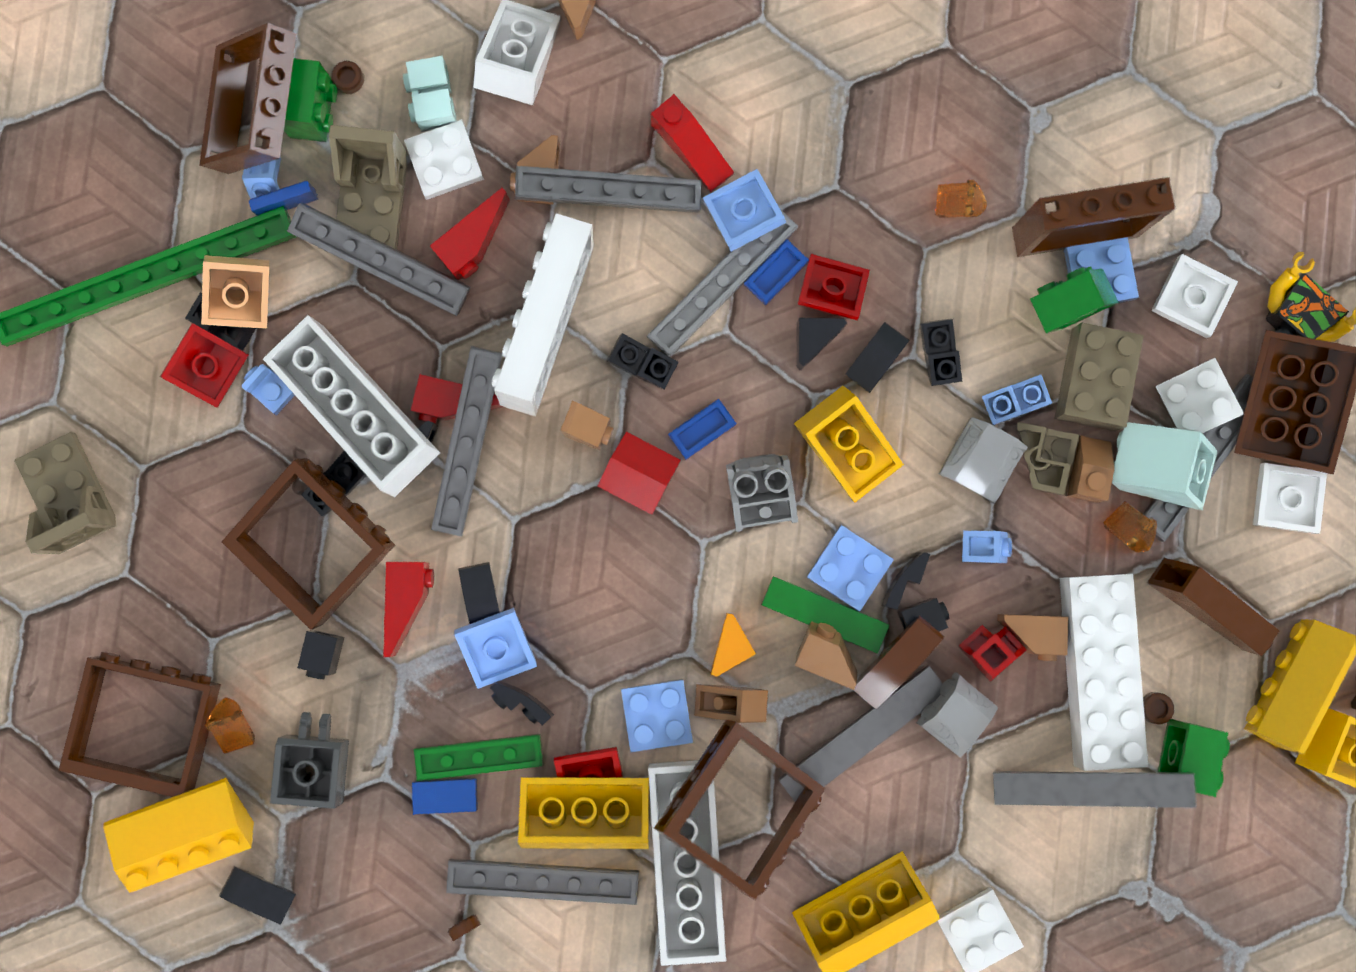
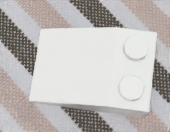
(516, 51)

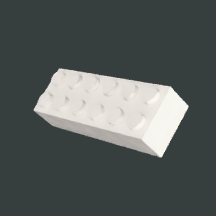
(544, 315)
(351, 406)
(1104, 672)
(686, 889)

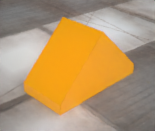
(732, 647)

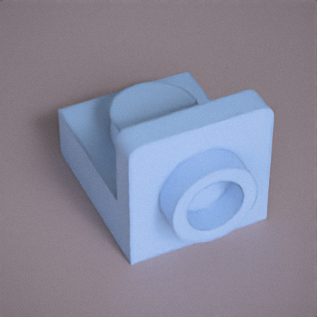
(261, 178)
(267, 388)
(986, 546)

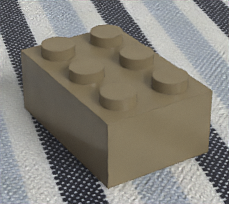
(1099, 377)

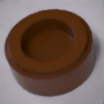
(347, 77)
(1157, 708)
(464, 927)

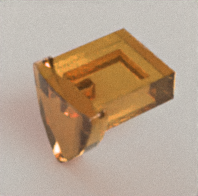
(960, 200)
(1132, 527)
(229, 726)

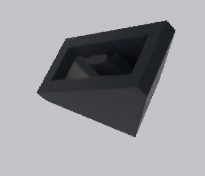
(814, 336)

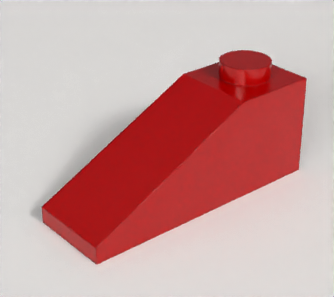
(690, 143)
(469, 239)
(439, 399)
(405, 593)

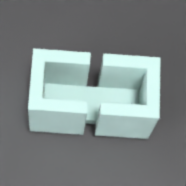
(431, 92)

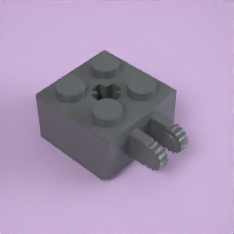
(325, 754)

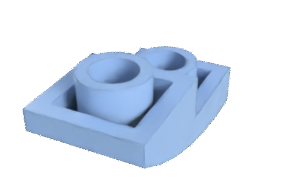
(1017, 399)

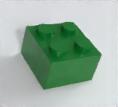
(309, 101)
(1074, 300)
(1196, 751)

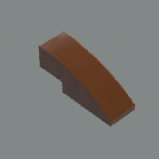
(897, 662)

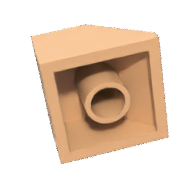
(235, 292)

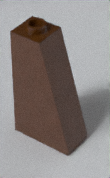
(1213, 605)

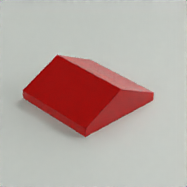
(833, 287)
(204, 365)
(638, 473)
(590, 764)

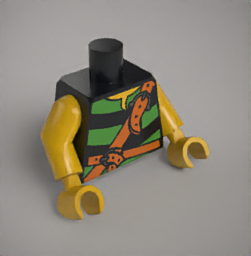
(1304, 307)

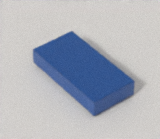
(287, 197)
(776, 272)
(702, 429)
(444, 796)

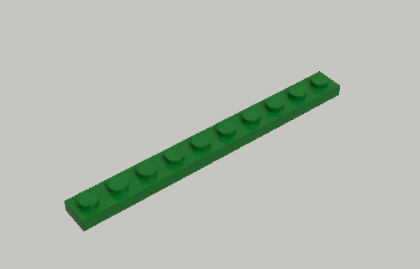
(142, 276)

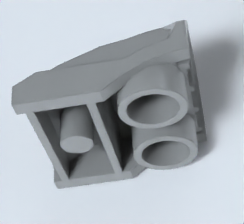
(983, 459)
(761, 491)
(958, 715)

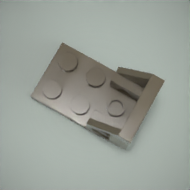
(371, 179)
(66, 496)

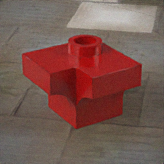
(992, 652)

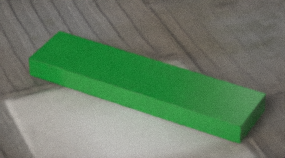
(809, 607)
(478, 757)

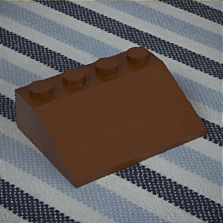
(1299, 402)

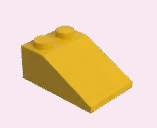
(849, 443)
(1333, 748)

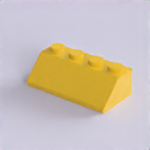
(1302, 685)
(584, 813)
(178, 835)
(866, 915)

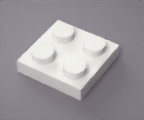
(443, 159)
(1194, 296)
(1200, 398)
(1289, 498)
(979, 931)

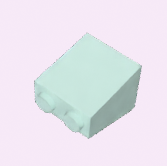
(1164, 464)

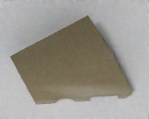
(1049, 457)

